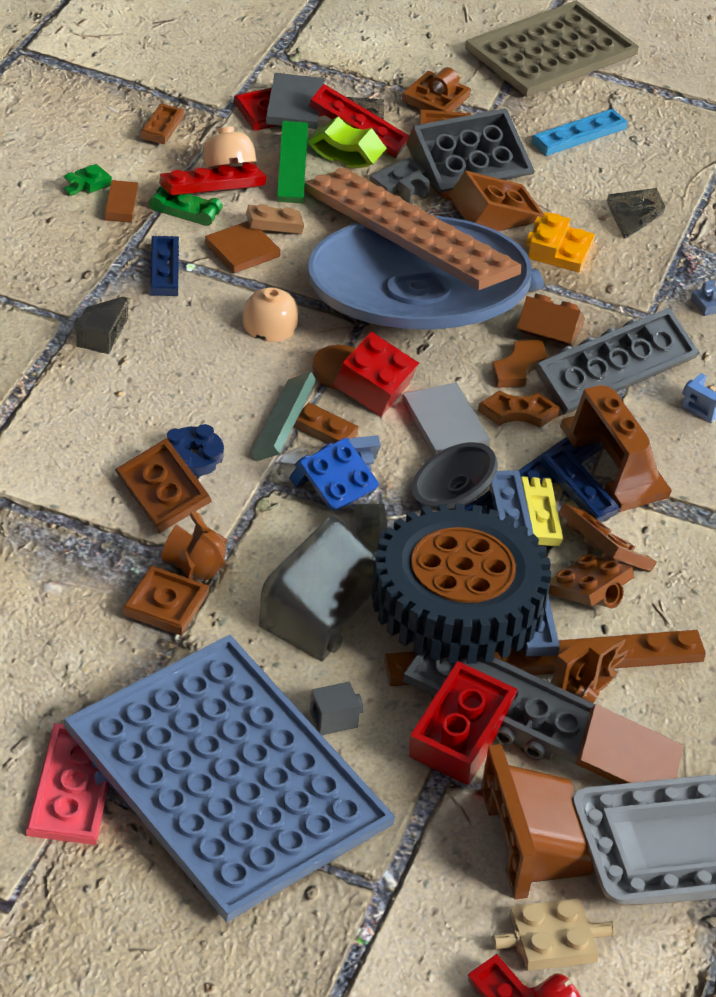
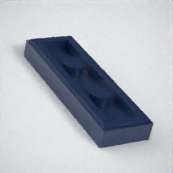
(164, 266)
(579, 484)

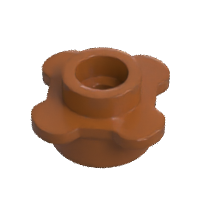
(587, 693)

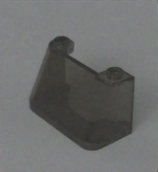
(318, 589)

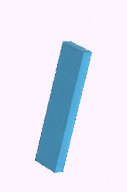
(579, 132)

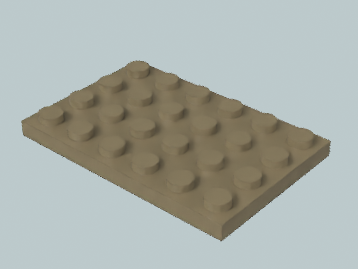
(551, 48)

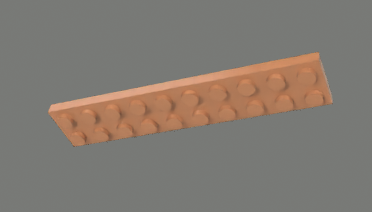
(413, 229)

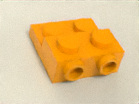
(558, 243)

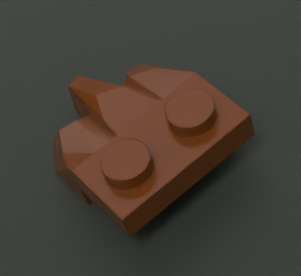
(589, 661)

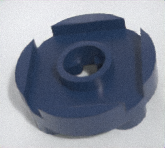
(200, 438)

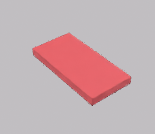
(67, 797)

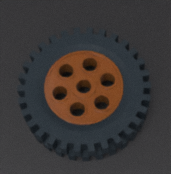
(460, 583)

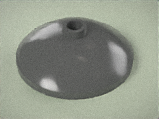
(455, 475)

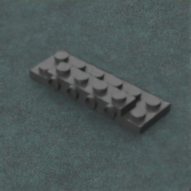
(617, 358)
(540, 717)

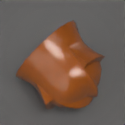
(196, 554)

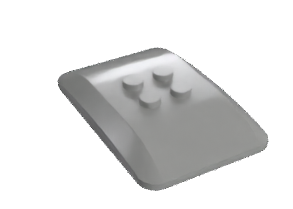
(652, 839)

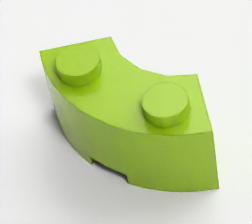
(346, 144)

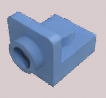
(700, 399)

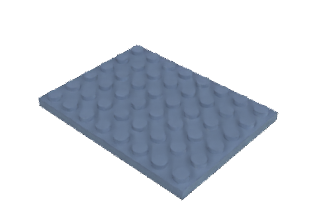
(228, 776)

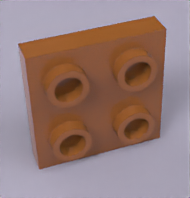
(437, 91)
(592, 581)

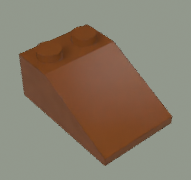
(494, 202)

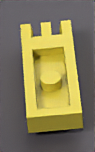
(543, 511)

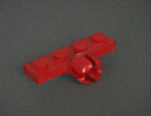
(497, 980)

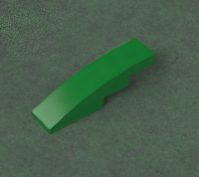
(292, 162)

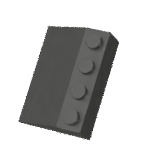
(471, 143)

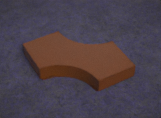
(514, 368)
(508, 408)

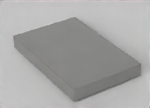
(444, 417)

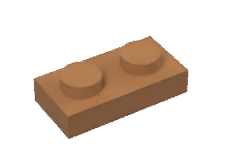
(275, 219)

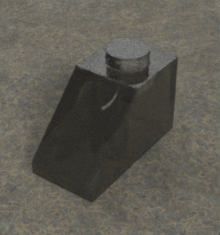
(101, 325)
(368, 523)

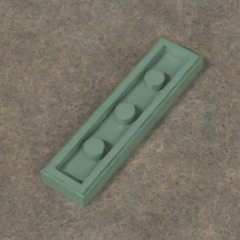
(283, 416)

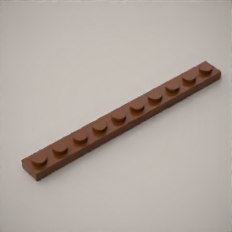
(644, 650)

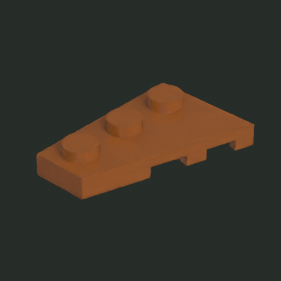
(600, 536)

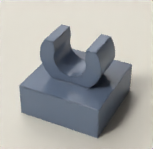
(705, 298)
(367, 448)

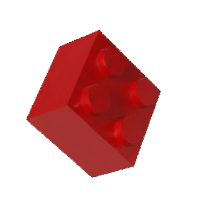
(376, 374)

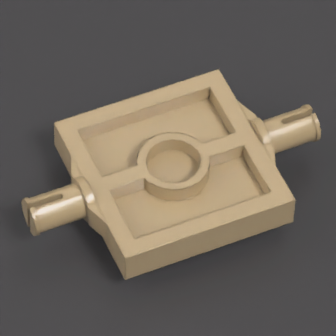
(553, 934)

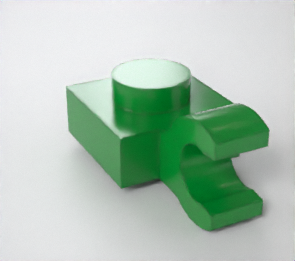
(89, 178)

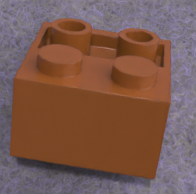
(551, 321)

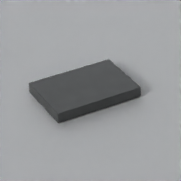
(291, 99)

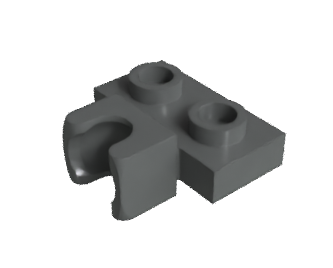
(405, 178)

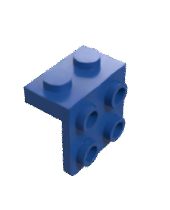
(336, 474)

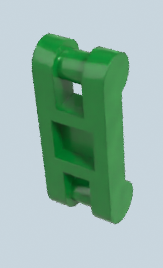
(186, 206)

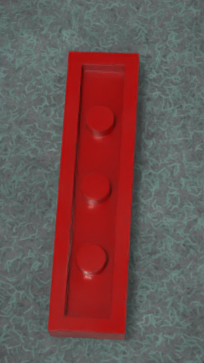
(336, 105)
(212, 179)

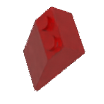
(461, 723)

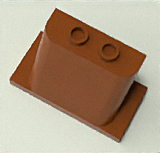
(607, 419)
(537, 822)

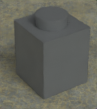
(335, 708)

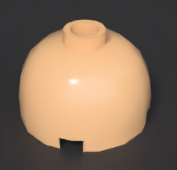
(228, 149)
(271, 314)

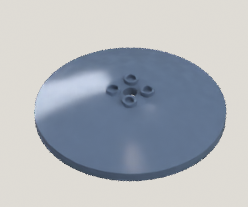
(394, 288)

